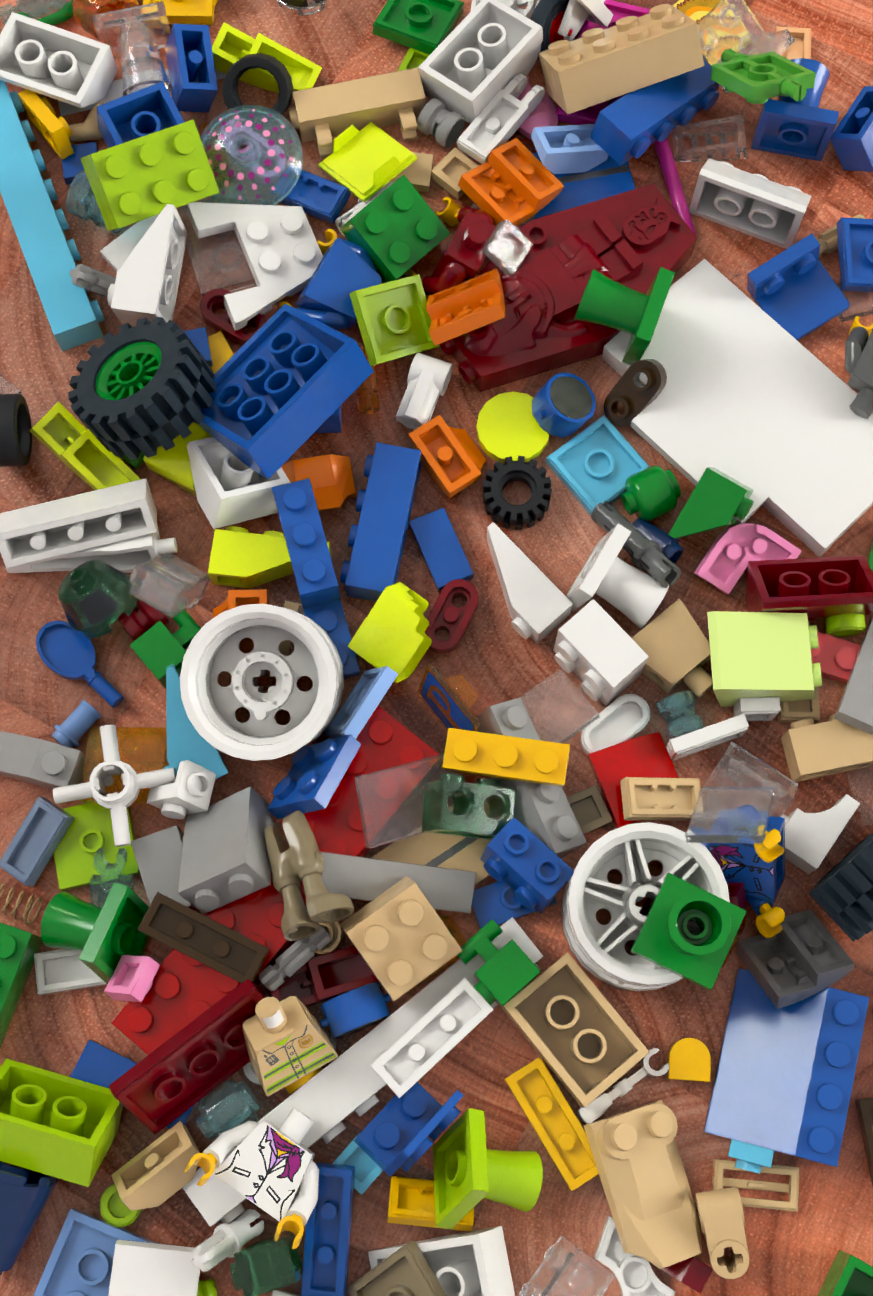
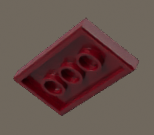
(189, 1062)

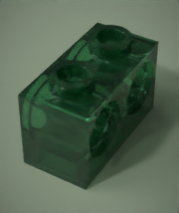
(468, 814)
(266, 1266)

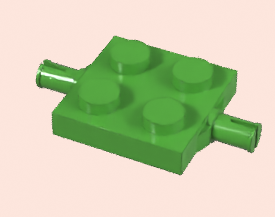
(762, 76)

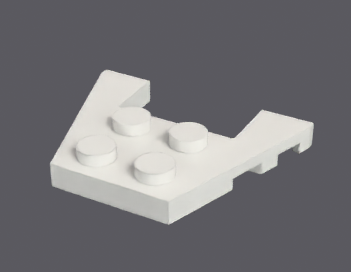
(276, 247)

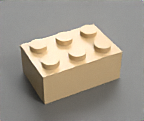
(575, 1030)

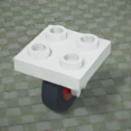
(565, 17)

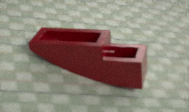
(326, 977)

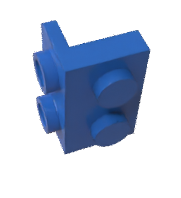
(526, 866)

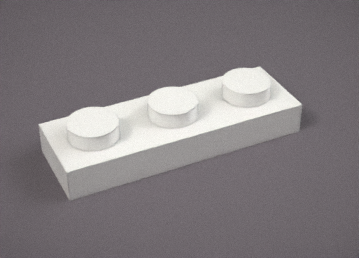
(432, 1038)

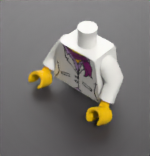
(267, 1169)

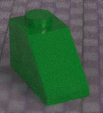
(713, 504)

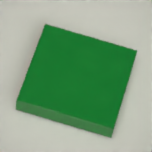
(418, 22)

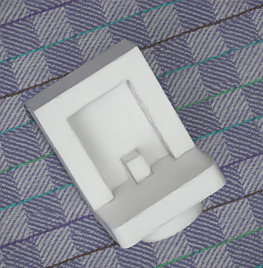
(187, 795)

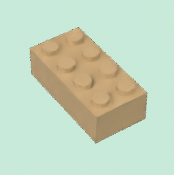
(621, 58)

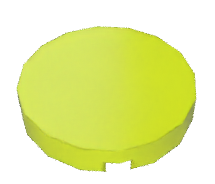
(509, 428)

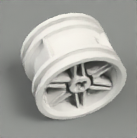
(213, 707)
(629, 851)

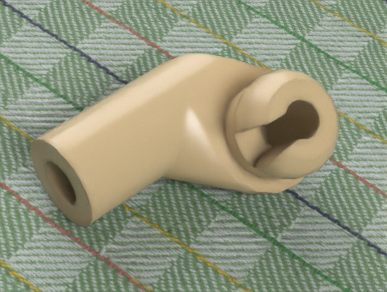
(87, 130)

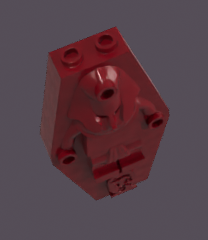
(617, 236)

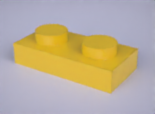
(44, 119)

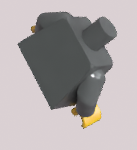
(860, 367)

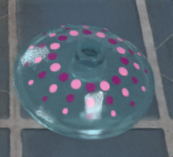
(269, 166)

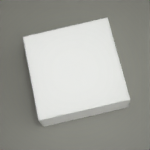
(758, 708)

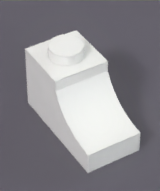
(813, 834)

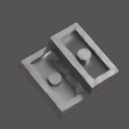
(796, 960)

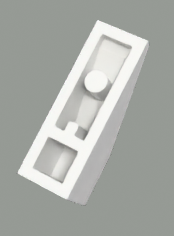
(529, 595)

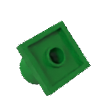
(625, 309)
(96, 931)
(670, 944)

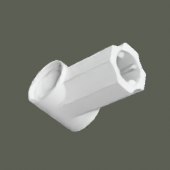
(426, 382)

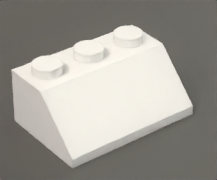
(55, 61)
(749, 203)

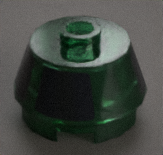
(95, 597)

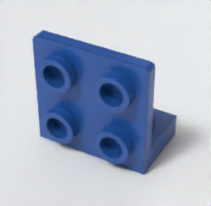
(797, 289)
(401, 1128)

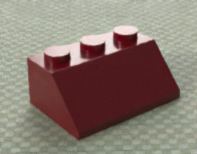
(811, 586)

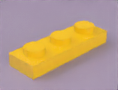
(506, 757)
(554, 1122)

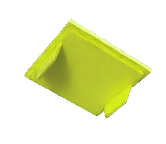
(366, 160)

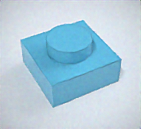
(750, 1156)
(365, 1168)

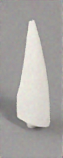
(121, 555)

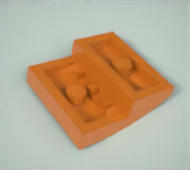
(511, 184)
(466, 307)

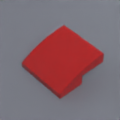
(633, 758)

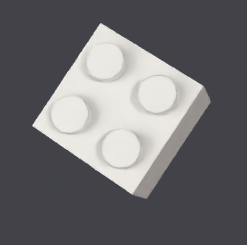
(598, 653)

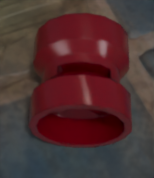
(141, 619)

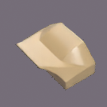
(157, 1170)

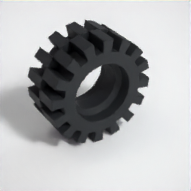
(516, 471)

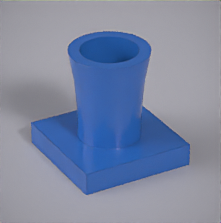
(797, 126)

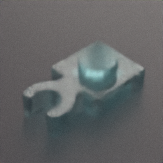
(110, 872)

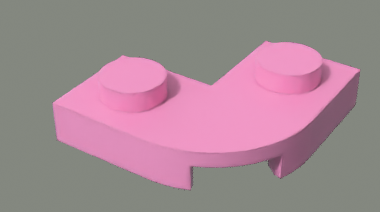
(735, 547)

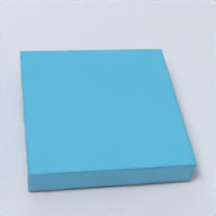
(596, 464)

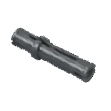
(645, 553)

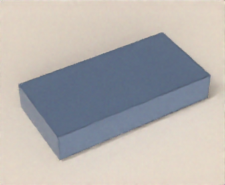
(36, 841)

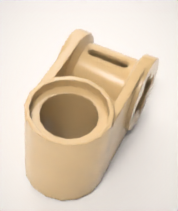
(723, 1227)

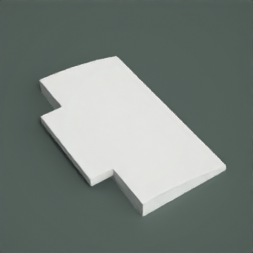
(754, 408)

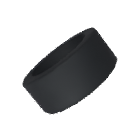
(264, 62)
(14, 430)

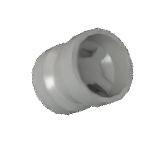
(440, 123)

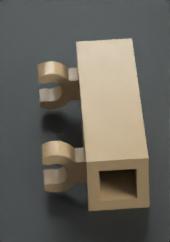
(375, 99)

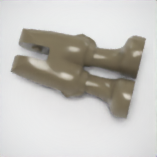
(293, 858)

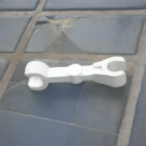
(604, 1101)

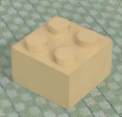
(401, 937)

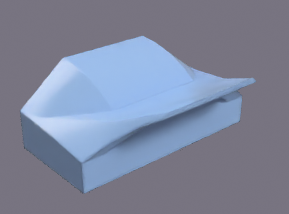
(567, 148)

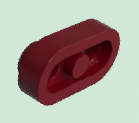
(213, 301)
(452, 618)

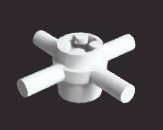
(102, 776)

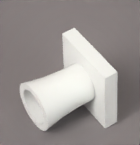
(616, 581)

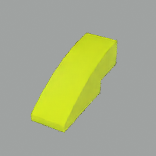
(234, 45)
(81, 450)

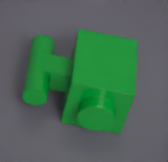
(160, 648)
(504, 970)

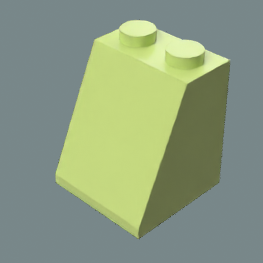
(762, 656)

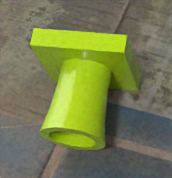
(470, 1172)

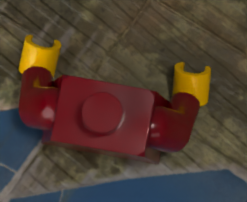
(463, 253)

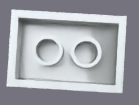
(481, 58)

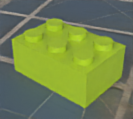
(149, 173)
(55, 1122)

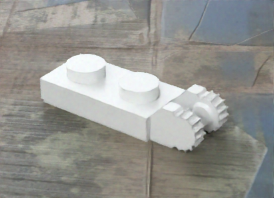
(499, 119)

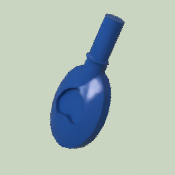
(73, 658)

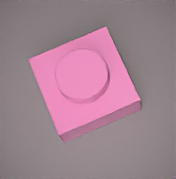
(132, 978)

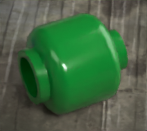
(651, 493)

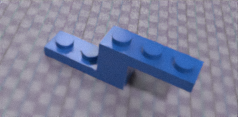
(314, 566)

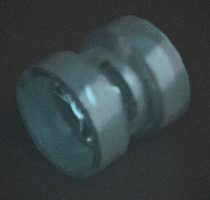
(679, 714)

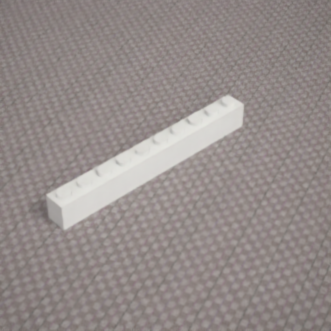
(350, 1080)

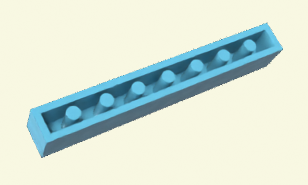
(41, 229)

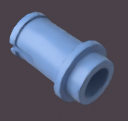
(76, 725)

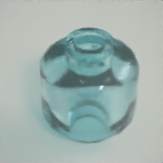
(226, 1108)

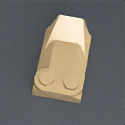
(646, 1184)

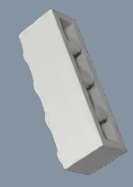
(77, 523)

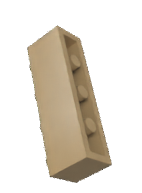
(825, 748)

